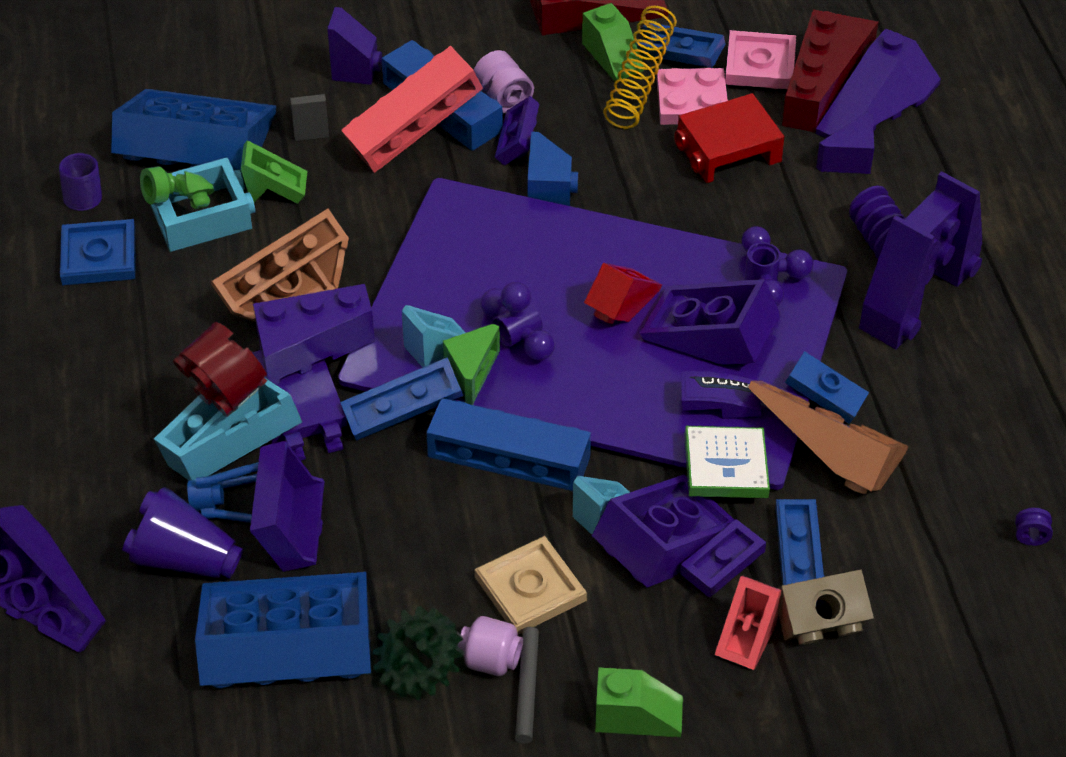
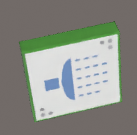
(726, 462)

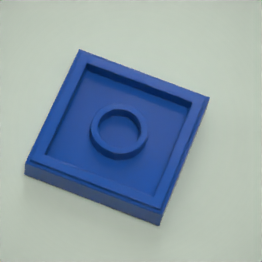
(97, 252)

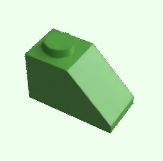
(608, 39)
(636, 704)

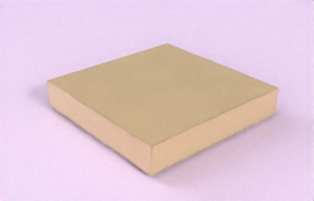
(530, 584)

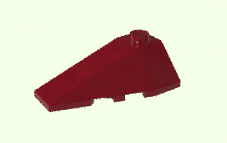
(567, 15)

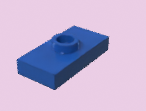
(826, 387)

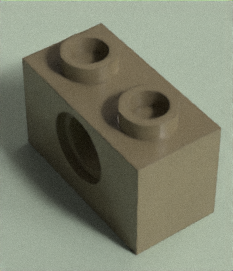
(842, 591)

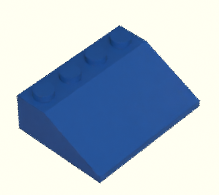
(188, 128)
(283, 629)

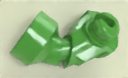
(158, 185)

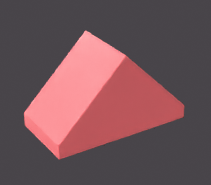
(749, 622)

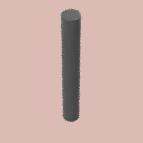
(527, 685)

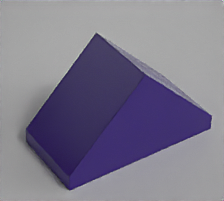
(849, 148)

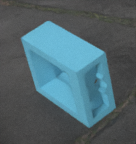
(210, 222)

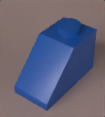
(550, 172)

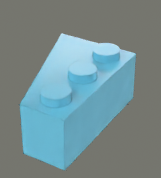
(206, 440)

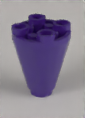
(180, 539)

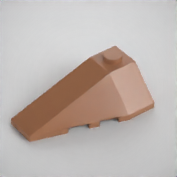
(851, 451)

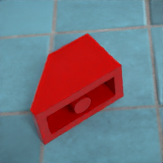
(620, 293)

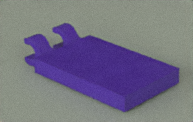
(317, 406)

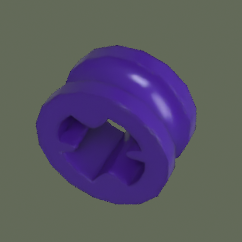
(1033, 526)

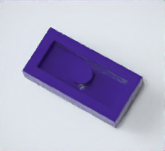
(516, 131)
(722, 558)

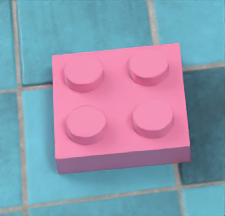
(760, 59)
(688, 91)

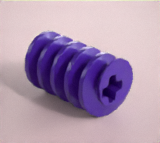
(873, 213)

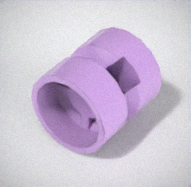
(503, 79)

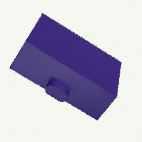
(287, 508)

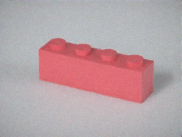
(412, 109)

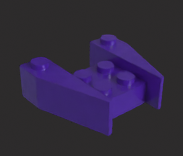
(934, 239)

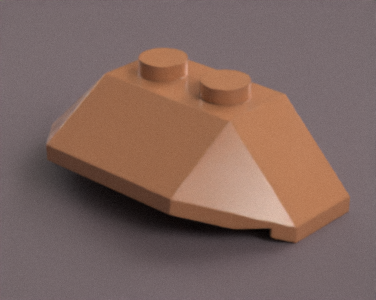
(294, 265)

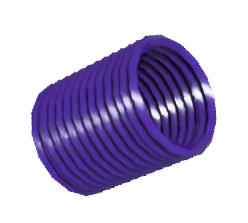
(80, 181)

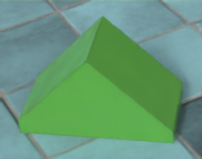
(472, 358)

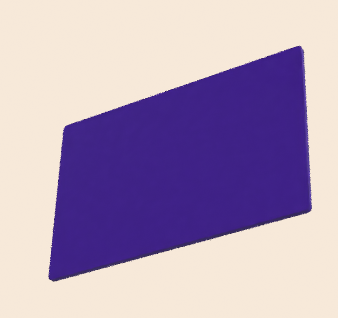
(599, 371)

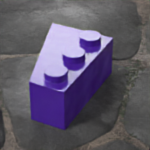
(311, 328)

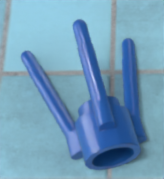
(207, 492)

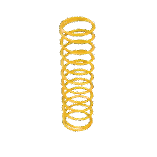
(630, 107)

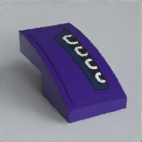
(719, 391)

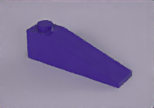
(884, 83)
(41, 583)

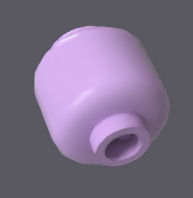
(491, 646)

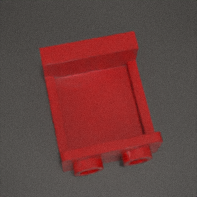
(728, 134)

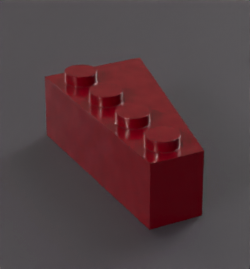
(824, 64)

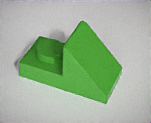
(268, 171)

